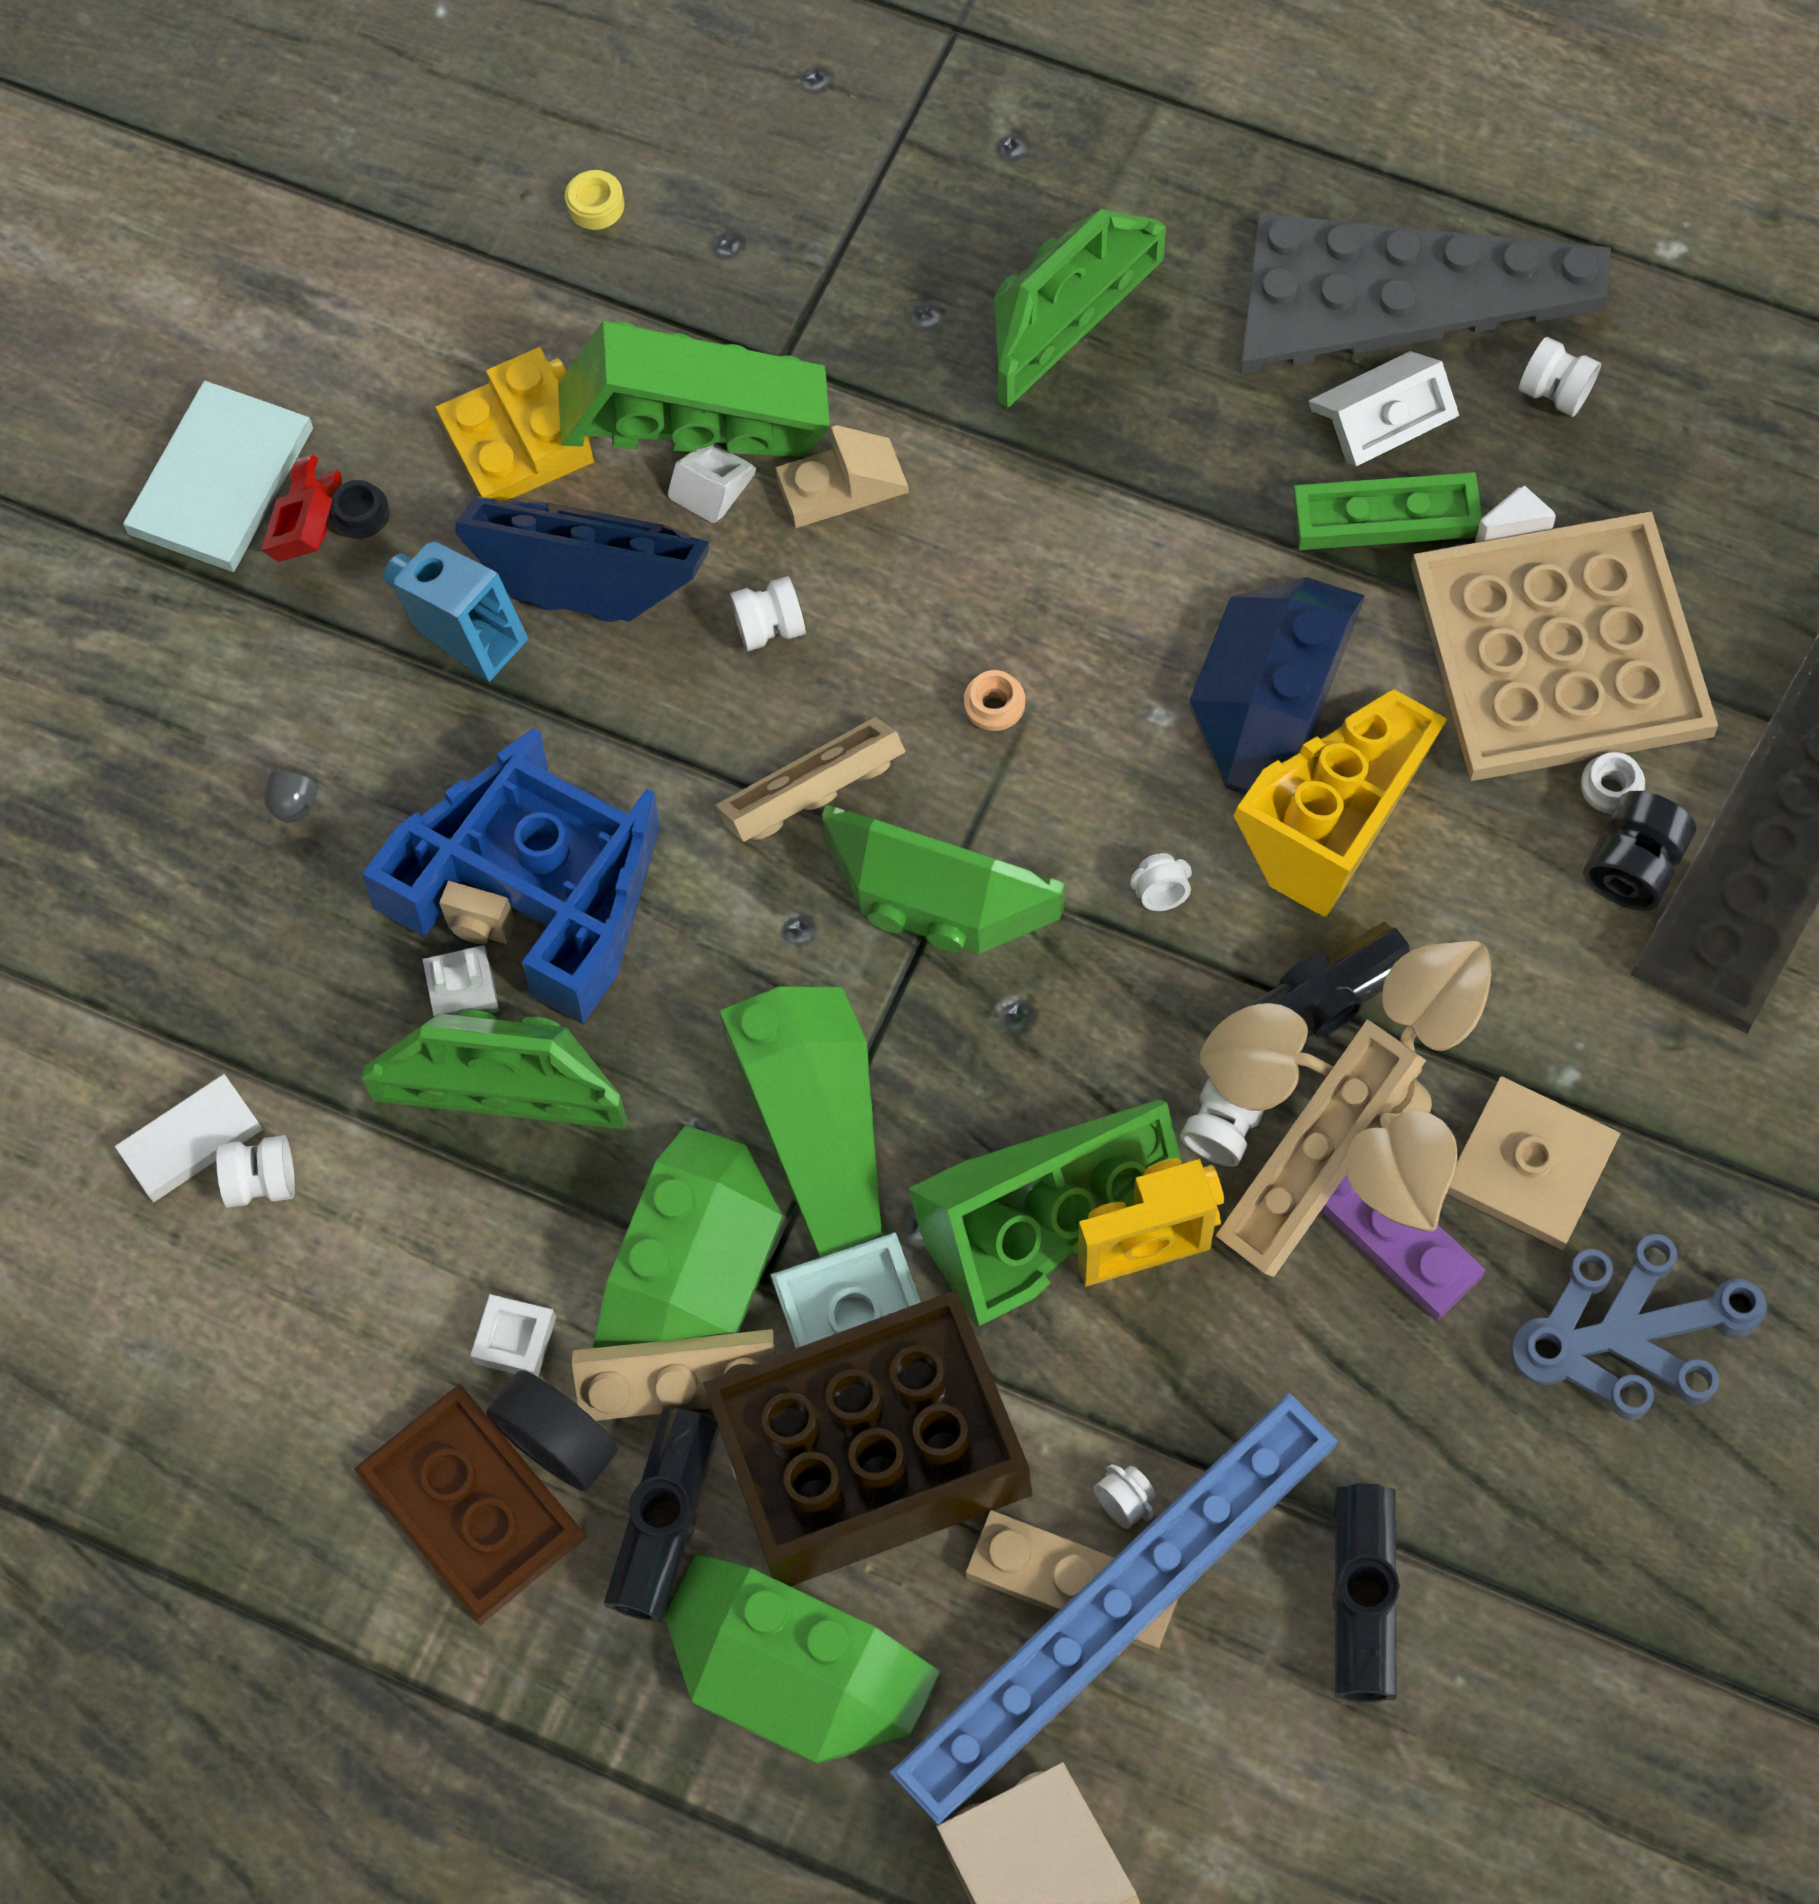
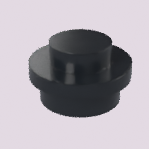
(359, 509)

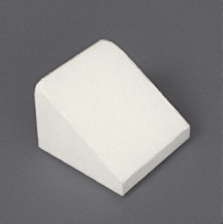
(709, 481)
(1516, 515)

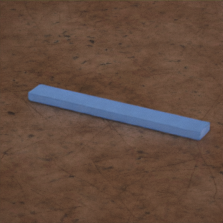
(1113, 1610)

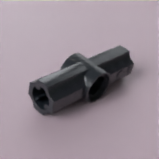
(1334, 987)
(651, 1554)
(1365, 1634)

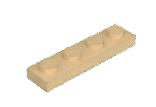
(1314, 1151)

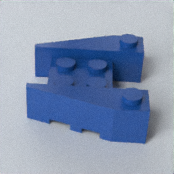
(542, 848)

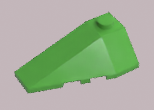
(813, 1096)
(1016, 1212)

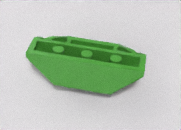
(1068, 293)
(937, 887)
(496, 1070)
(691, 1246)
(792, 1664)

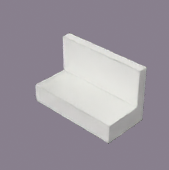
(1388, 406)

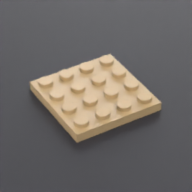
(1562, 646)

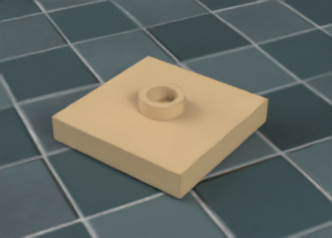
(1532, 1163)

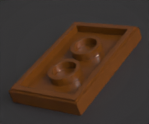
(470, 1503)

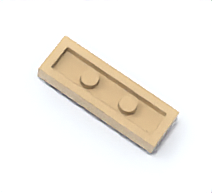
(810, 780)
(661, 1374)
(1043, 1569)

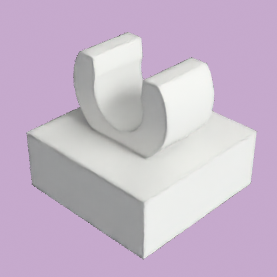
(461, 982)

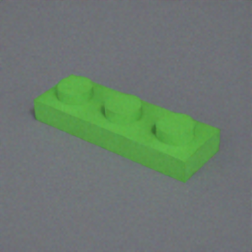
(1387, 511)

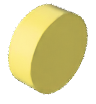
(594, 199)

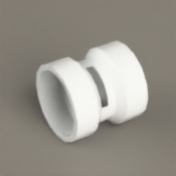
(1559, 376)
(767, 613)
(1219, 1128)
(255, 1171)

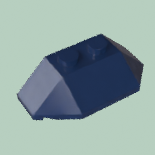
(579, 556)
(1271, 674)

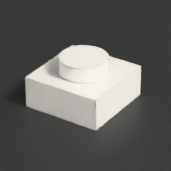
(513, 1336)

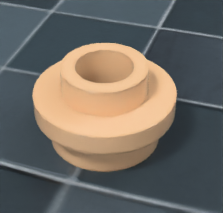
(994, 685)

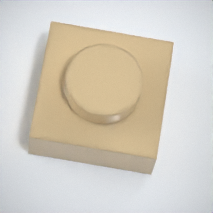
(477, 914)

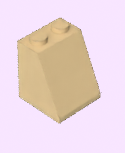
(1035, 1847)

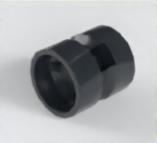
(1639, 851)

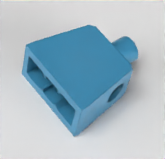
(458, 607)

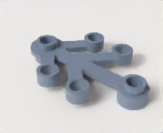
(1630, 1334)

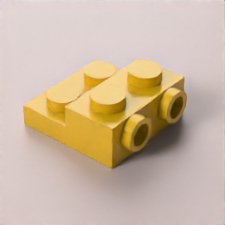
(512, 428)
(1168, 1221)

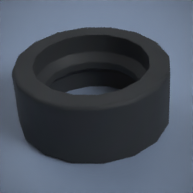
(552, 1430)

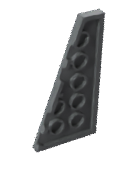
(1386, 287)

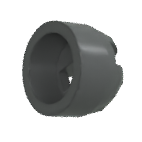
(290, 795)

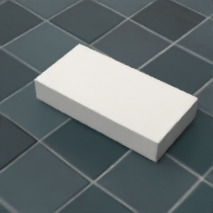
(187, 1137)

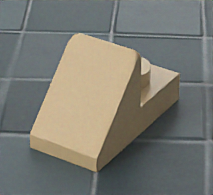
(848, 477)

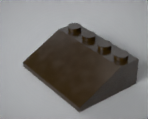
(868, 1439)

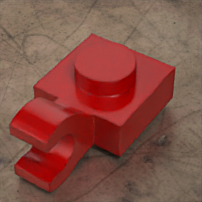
(301, 516)

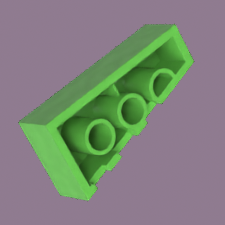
(692, 392)

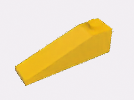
(1327, 804)

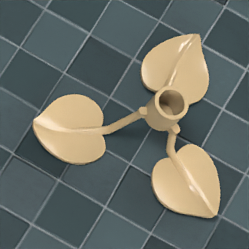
(1413, 1156)

